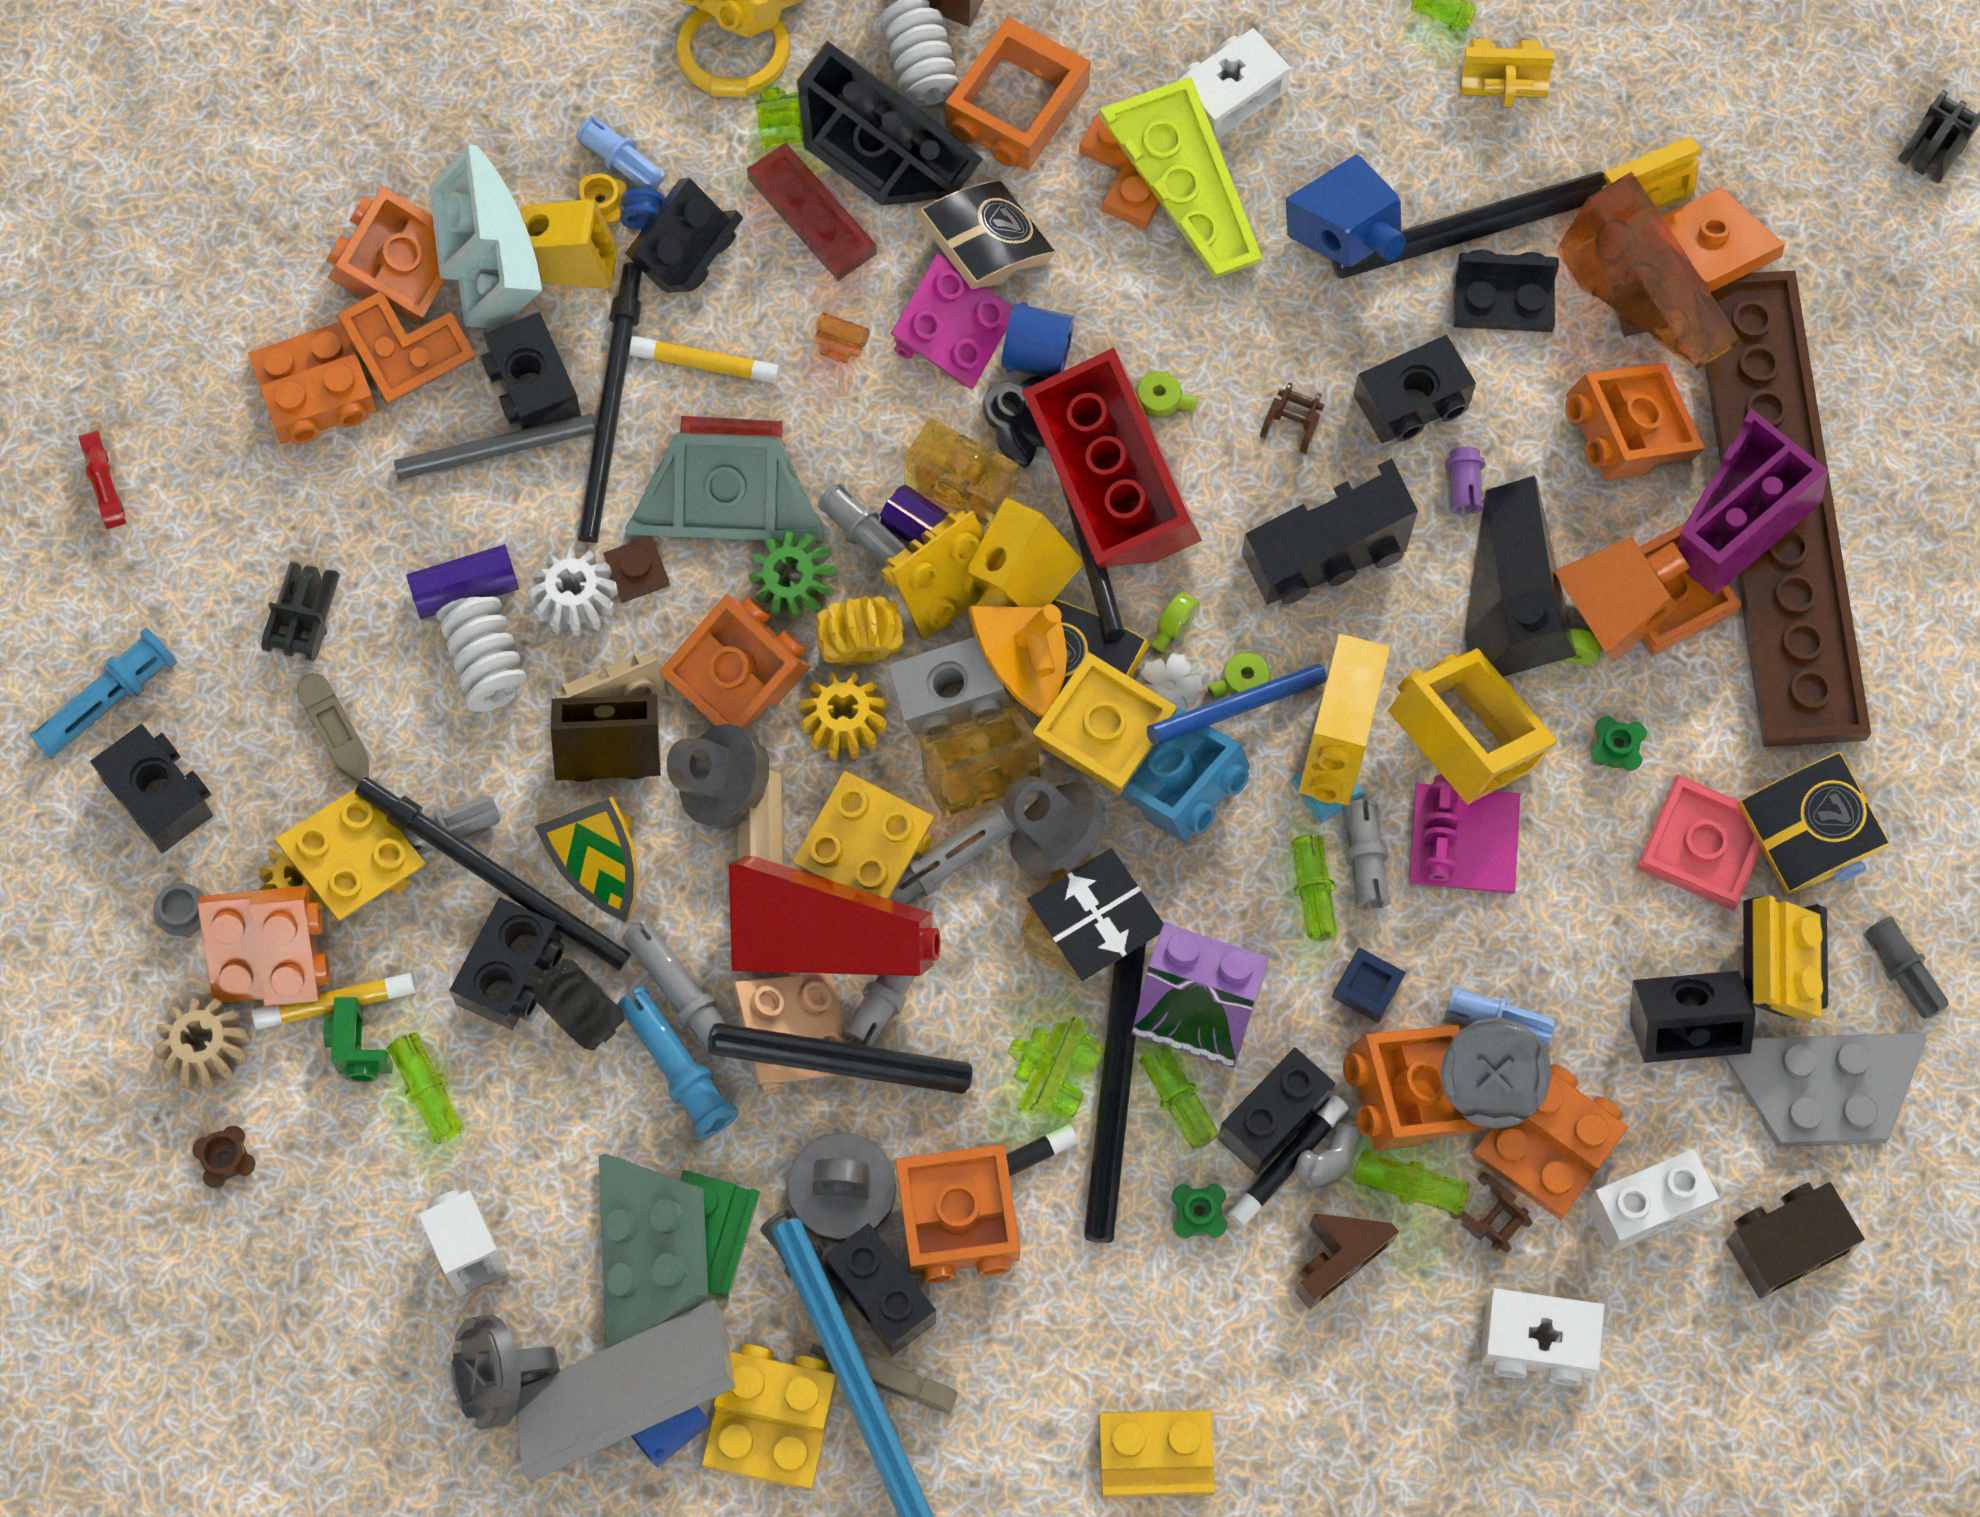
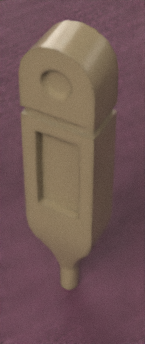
(333, 726)
(905, 1383)

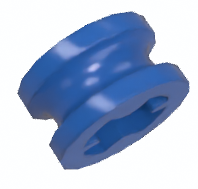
(639, 207)

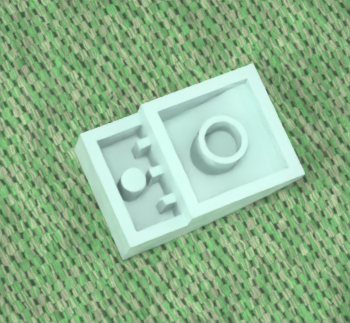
(482, 241)

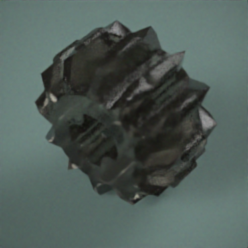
(578, 1004)

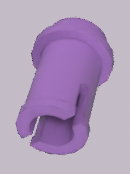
(1465, 478)

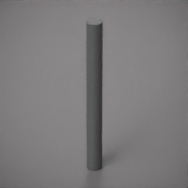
(495, 446)

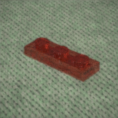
(811, 211)

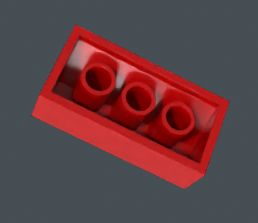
(1111, 463)

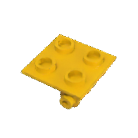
(936, 575)
(865, 837)
(350, 854)

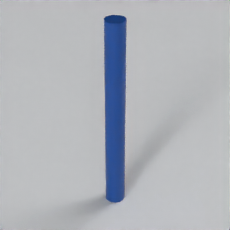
(1236, 704)

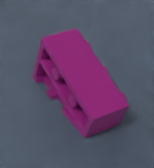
(1750, 503)

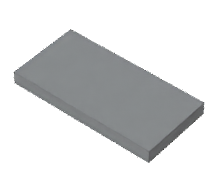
(623, 1390)

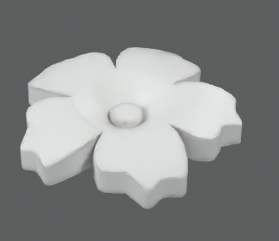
(1172, 680)

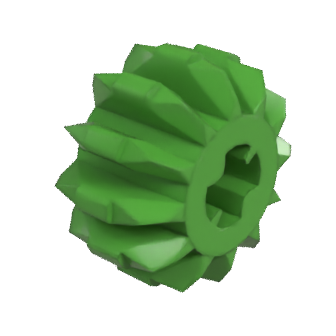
(777, 585)

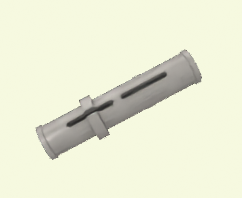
(993, 827)
(693, 1006)

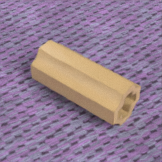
(763, 829)

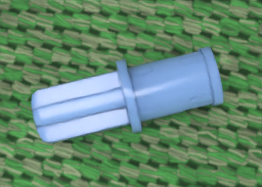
(619, 153)
(1469, 1007)

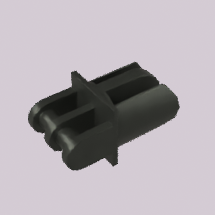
(1946, 126)
(300, 606)

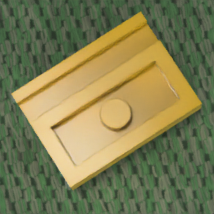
(1664, 174)
(1787, 958)
(1156, 1453)

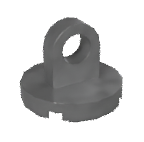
(719, 775)
(1056, 828)
(1496, 1072)
(841, 1186)
(492, 1370)

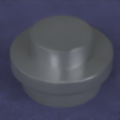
(178, 909)

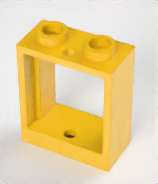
(1344, 720)
(1451, 745)

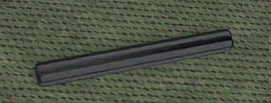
(839, 1058)

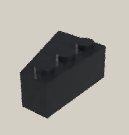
(1332, 540)

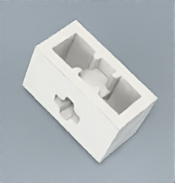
(1238, 80)
(1652, 1201)
(462, 1241)
(1569, 1323)

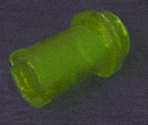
(1455, 13)

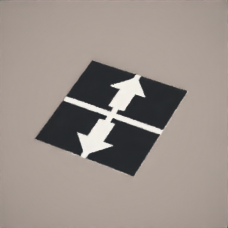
(1096, 914)

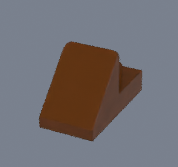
(1353, 1246)

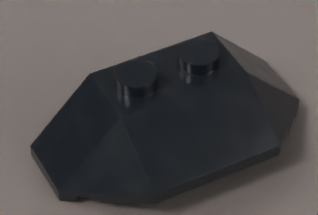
(877, 133)

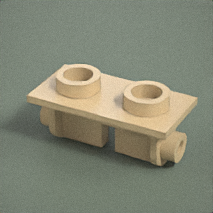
(628, 677)

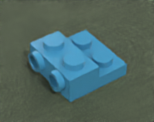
(1187, 780)

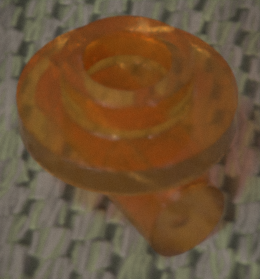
(840, 338)

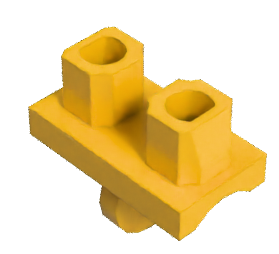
(1506, 71)

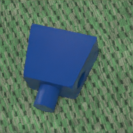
(1347, 214)

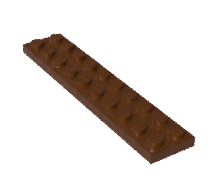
(1796, 590)

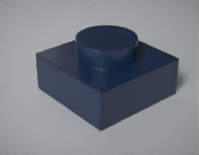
(1368, 984)

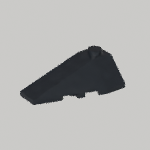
(1515, 596)

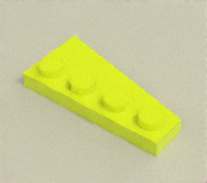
(1183, 166)

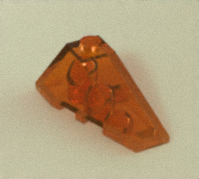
(1636, 266)

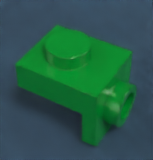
(344, 1036)

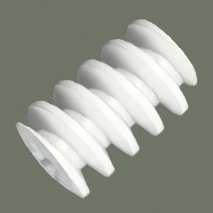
(919, 52)
(481, 652)

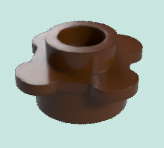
(211, 1147)

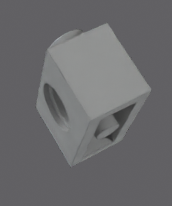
(924, 676)

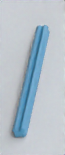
(850, 1369)

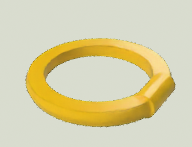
(729, 86)

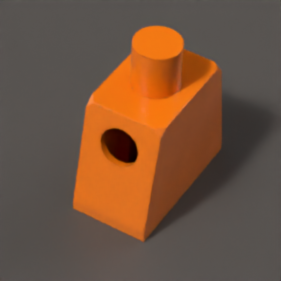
(1622, 592)

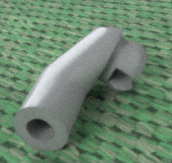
(1334, 1162)

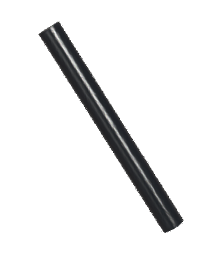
(1099, 584)

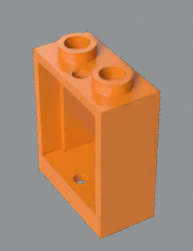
(1039, 57)

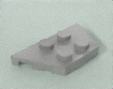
(1828, 1085)

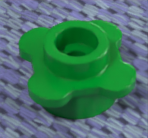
(1617, 757)
(1191, 1224)

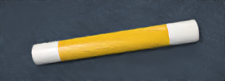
(704, 360)
(365, 993)

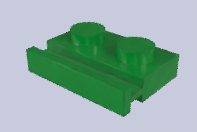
(727, 1225)

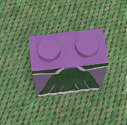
(1199, 995)

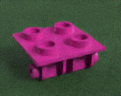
(951, 323)
(1464, 843)

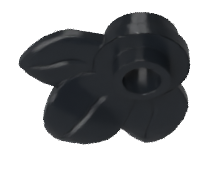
(1014, 429)

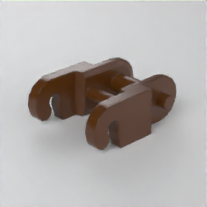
(1278, 409)
(1505, 1202)

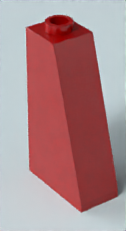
(820, 926)

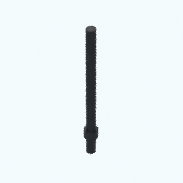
(624, 315)
(407, 816)

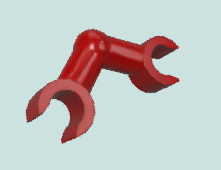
(99, 474)

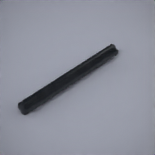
(1485, 221)
(1114, 1098)

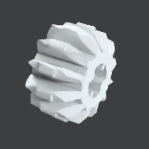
(561, 605)

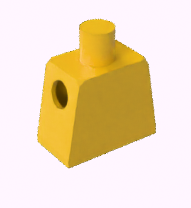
(571, 243)
(1022, 559)

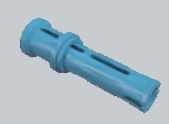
(122, 677)
(689, 1082)

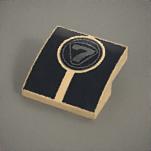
(985, 233)

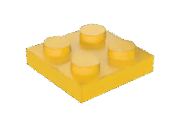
(1102, 723)

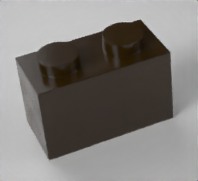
(605, 737)
(1794, 1238)

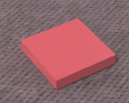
(1701, 844)

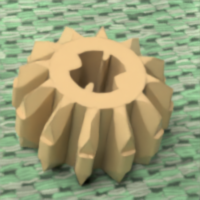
(184, 1060)

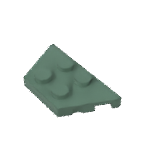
(725, 490)
(649, 1247)

